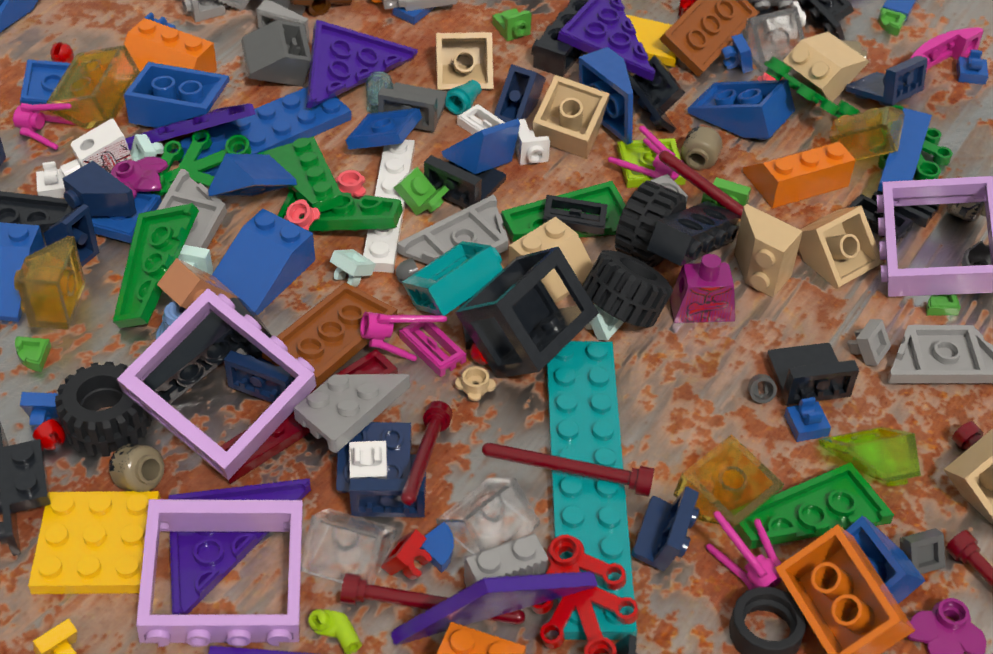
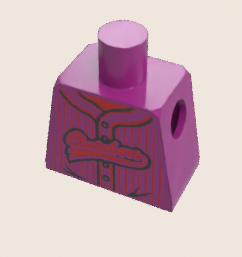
(704, 292)

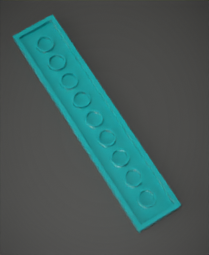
(593, 510)

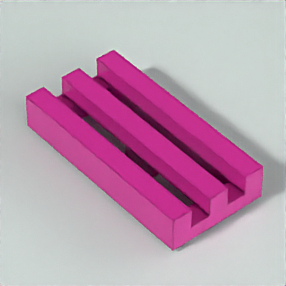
(428, 350)

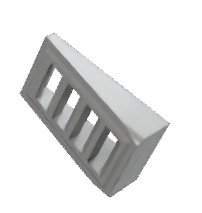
(270, 11)

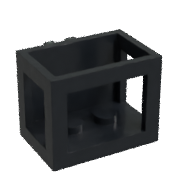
(518, 320)

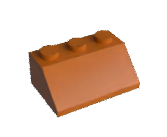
(169, 46)
(802, 174)

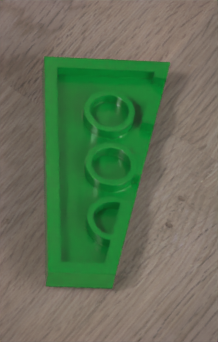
(313, 177)
(355, 215)
(527, 217)
(154, 247)
(816, 508)

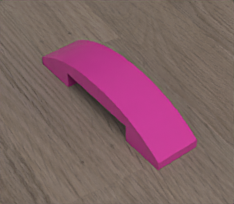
(952, 43)

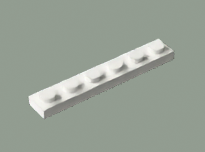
(394, 166)

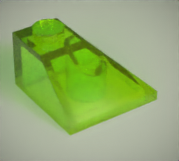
(878, 452)

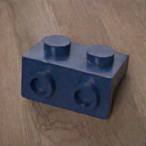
(665, 529)

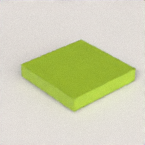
(642, 155)

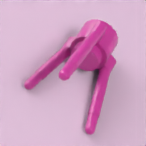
(30, 118)
(657, 147)
(380, 326)
(760, 570)

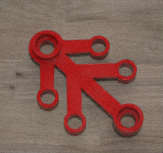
(582, 600)

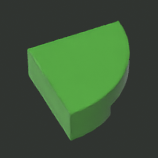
(891, 21)
(943, 305)
(32, 352)

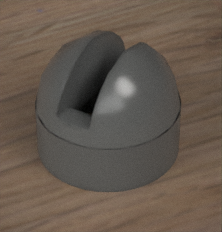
(406, 269)
(768, 386)

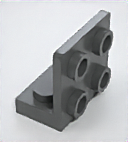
(404, 96)

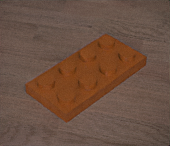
(706, 30)
(331, 330)

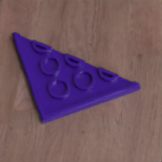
(606, 25)
(346, 59)
(212, 118)
(205, 558)
(490, 599)

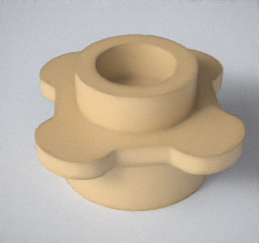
(475, 383)

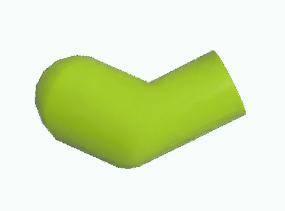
(335, 625)

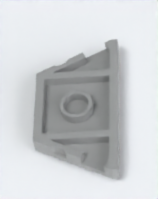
(211, 208)
(474, 224)
(943, 356)
(348, 405)

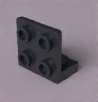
(463, 186)
(812, 372)

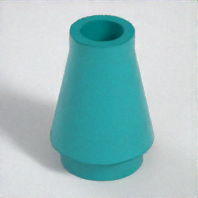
(462, 97)

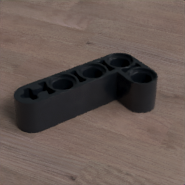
(201, 353)

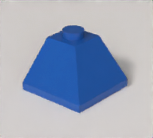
(887, 559)

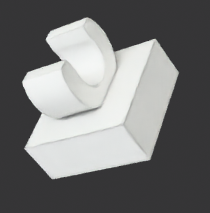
(50, 181)
(368, 459)

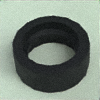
(769, 600)

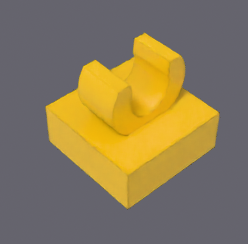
(57, 640)

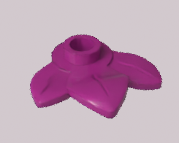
(140, 174)
(945, 635)

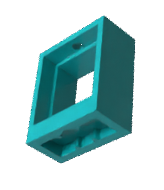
(453, 277)

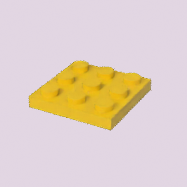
(91, 543)

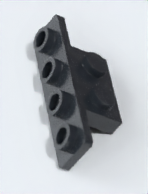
(829, 14)
(658, 94)
(21, 485)

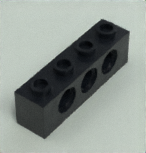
(552, 54)
(693, 232)

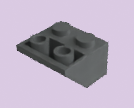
(277, 53)

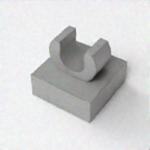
(871, 342)

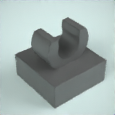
(925, 550)

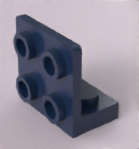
(893, 86)
(256, 376)
(399, 445)
(383, 497)

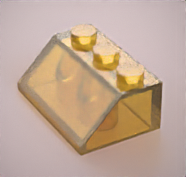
(95, 86)

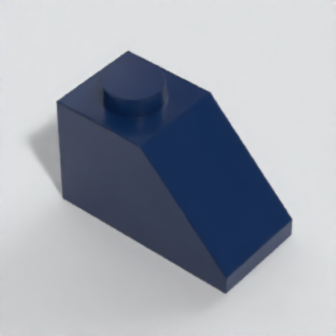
(519, 94)
(99, 191)
(76, 224)

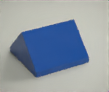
(485, 148)
(249, 176)

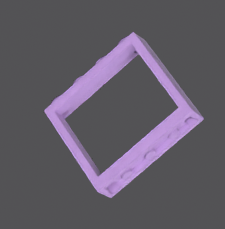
(933, 279)
(224, 462)
(220, 517)

